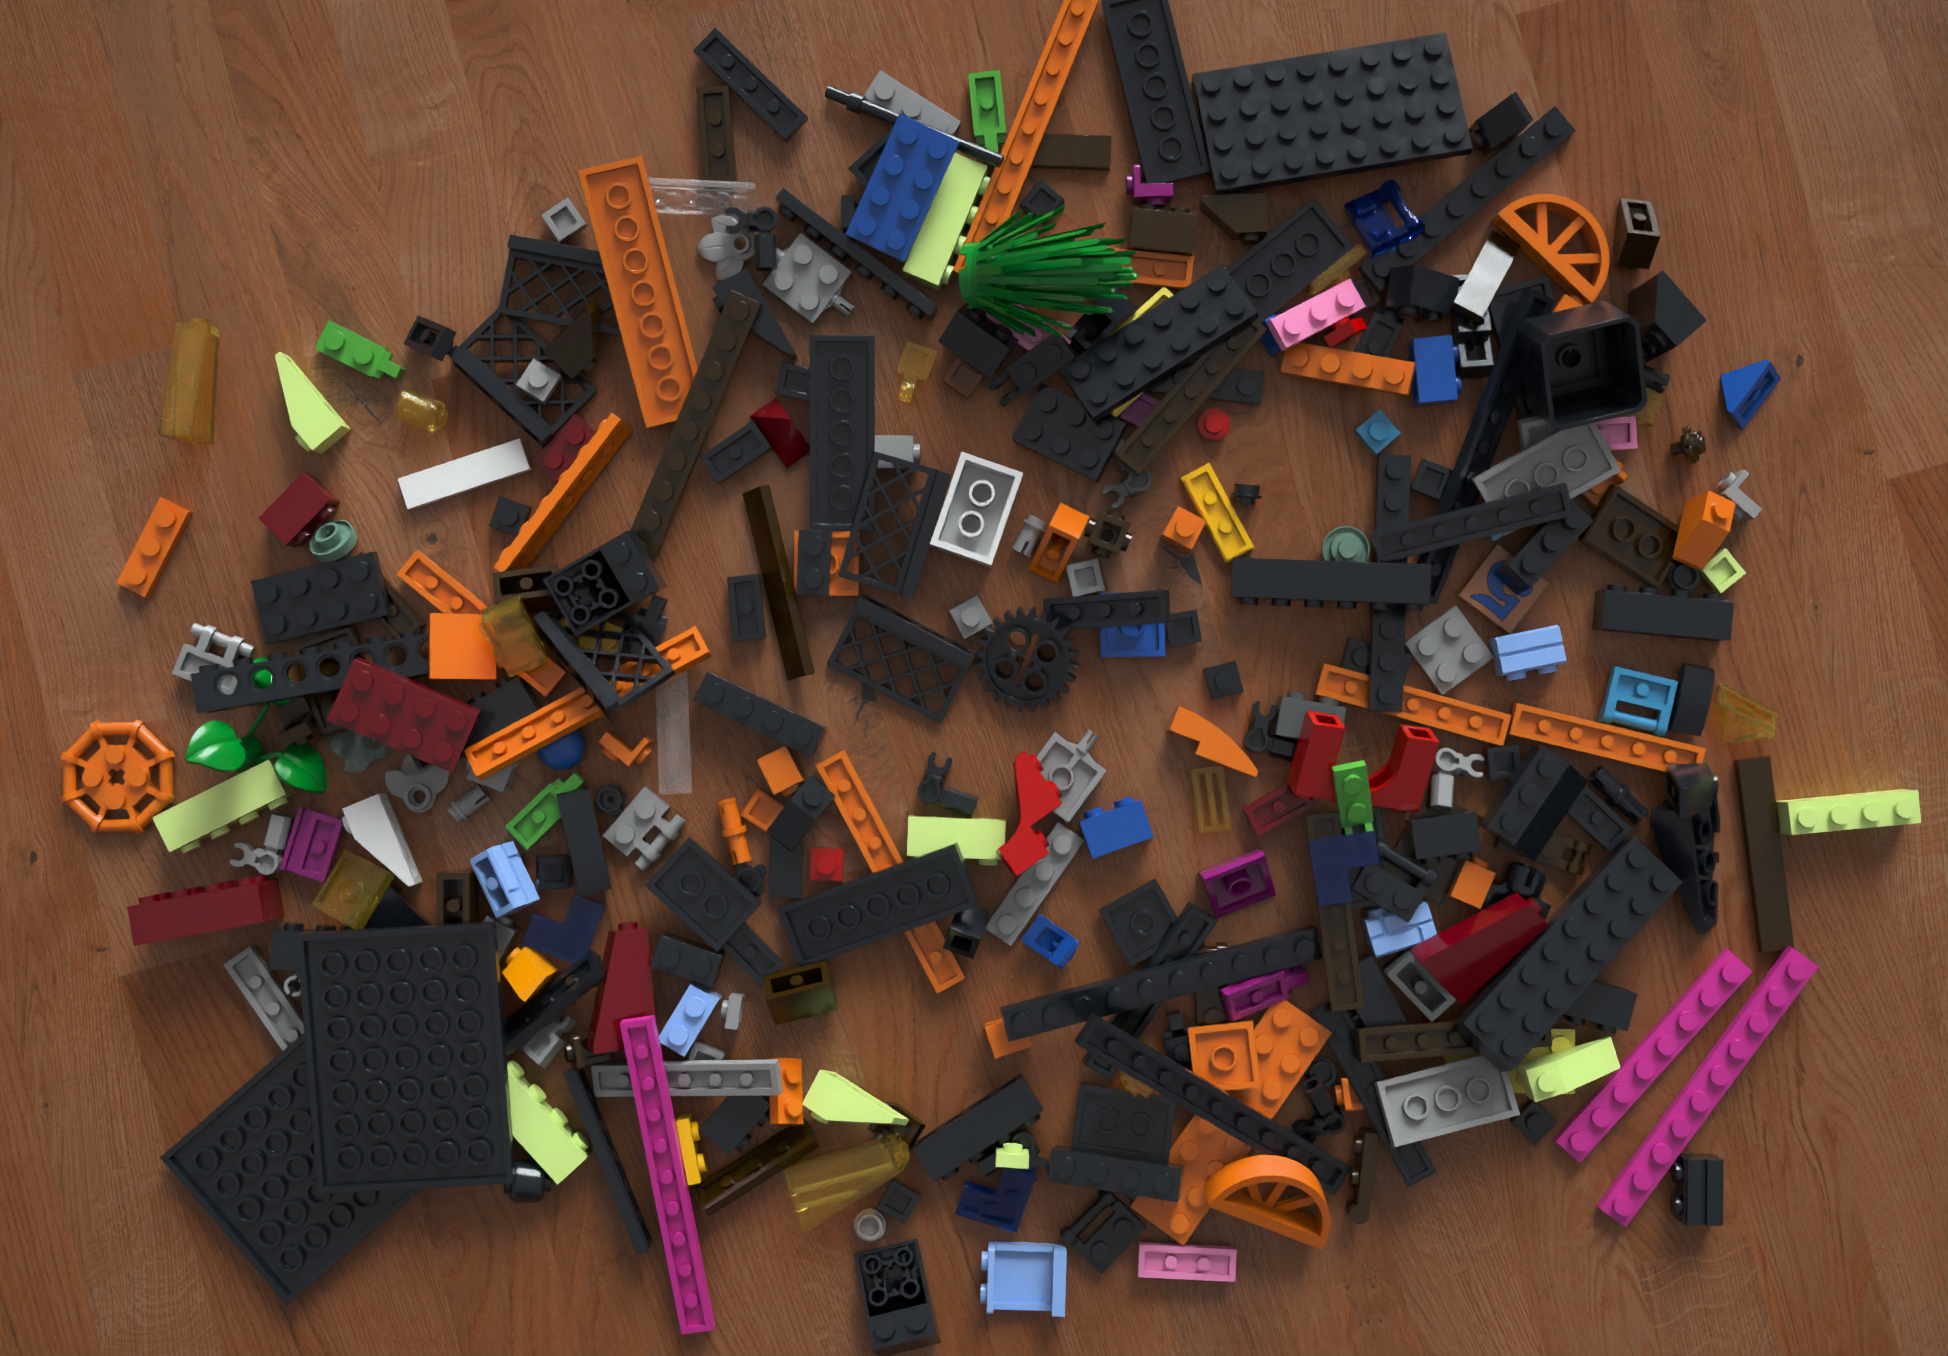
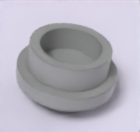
(869, 1224)

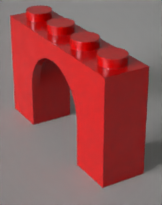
(1395, 786)

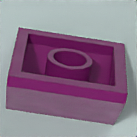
(1237, 882)

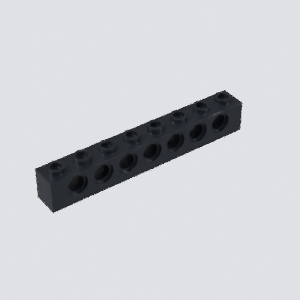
(208, 681)

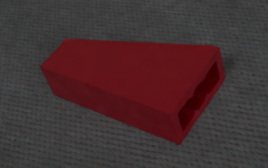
(1480, 945)
(625, 989)

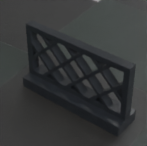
(552, 255)
(501, 394)
(921, 532)
(909, 631)
(586, 672)

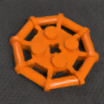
(98, 777)

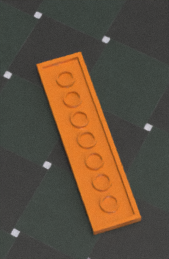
(641, 286)
(1285, 1048)

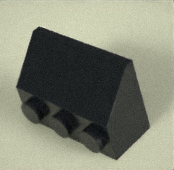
(1663, 315)
(1534, 801)

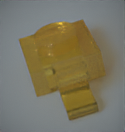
(915, 366)

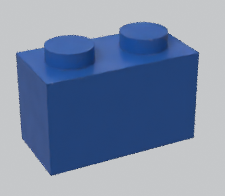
(1434, 372)
(1115, 827)

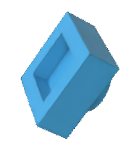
(1377, 432)

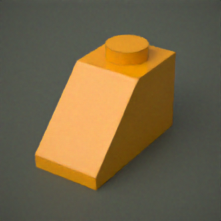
(528, 972)

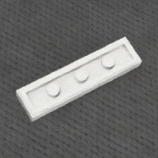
(464, 474)

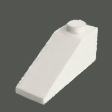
(379, 832)

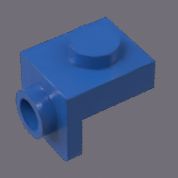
(1051, 941)

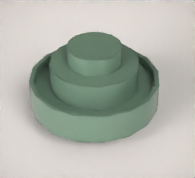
(333, 541)
(1345, 545)

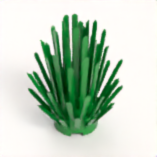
(1030, 270)

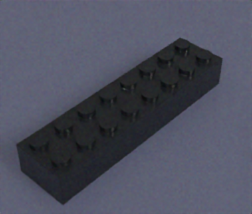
(1567, 954)

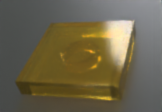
(352, 890)

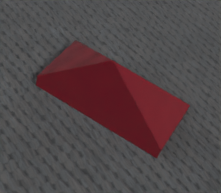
(781, 433)

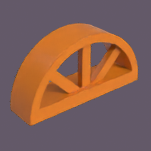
(1545, 256)
(1226, 1194)

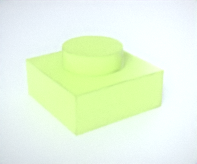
(1722, 571)
(1012, 1156)

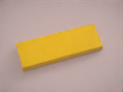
(1218, 511)

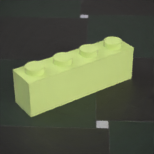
(945, 223)
(221, 807)
(1848, 811)
(542, 1128)

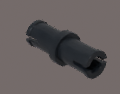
(1617, 795)

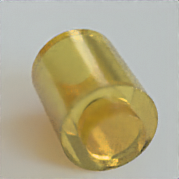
(421, 410)

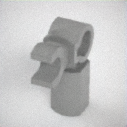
(1445, 764)
(267, 860)

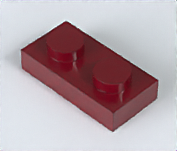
(564, 447)
(1275, 809)

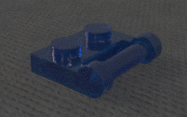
(1374, 222)

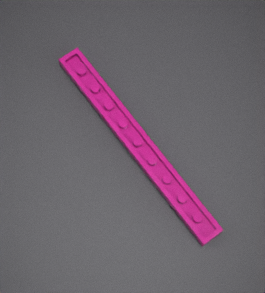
(1707, 1085)
(667, 1174)

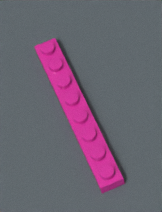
(1652, 1055)

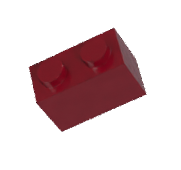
(300, 510)

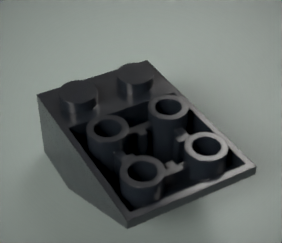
(604, 582)
(897, 1298)

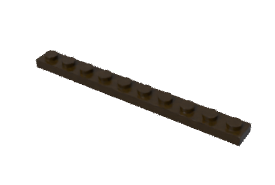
(695, 420)

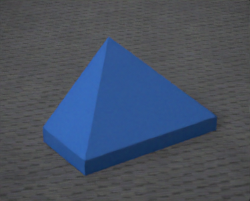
(1748, 389)

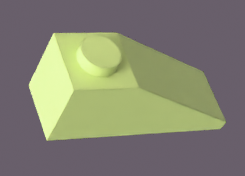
(308, 410)
(1567, 1069)
(840, 1100)

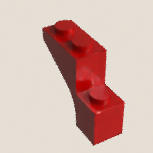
(1034, 802)

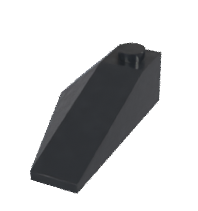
(1690, 856)

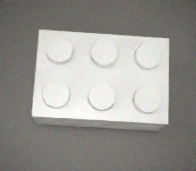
(976, 509)

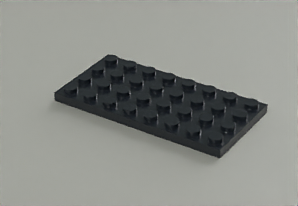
(1331, 114)

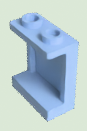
(1024, 1277)

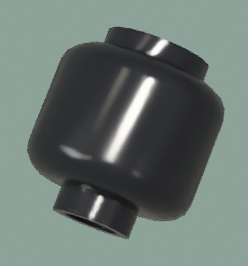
(529, 1183)

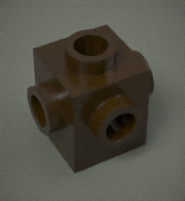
(1113, 522)

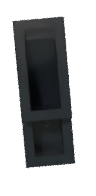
(1472, 342)
(584, 841)

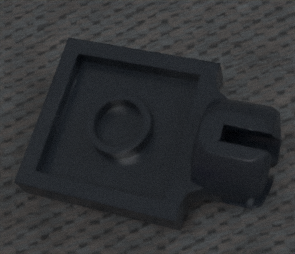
(1521, 879)

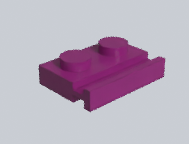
(313, 844)

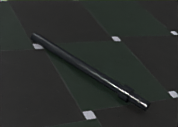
(857, 103)

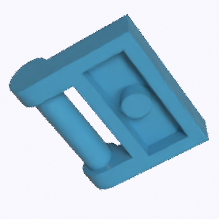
(1639, 690)

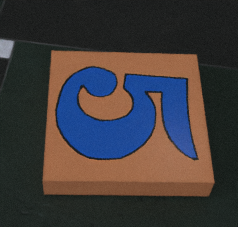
(1493, 597)

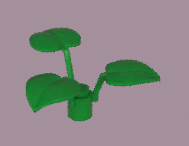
(218, 749)

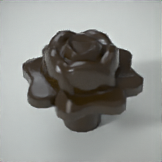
(1690, 444)

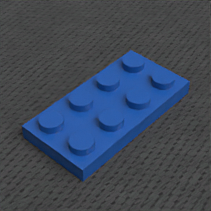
(902, 187)

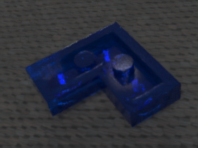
(1331, 859)
(567, 939)
(998, 1206)

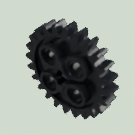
(1001, 648)

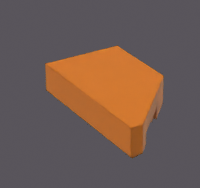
(762, 810)

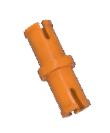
(733, 831)

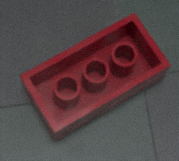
(404, 714)
(199, 912)

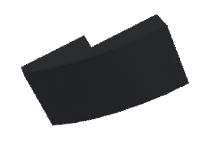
(1692, 699)

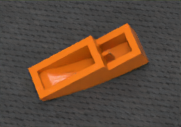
(1211, 741)

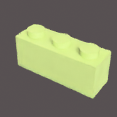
(975, 836)

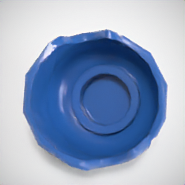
(565, 751)

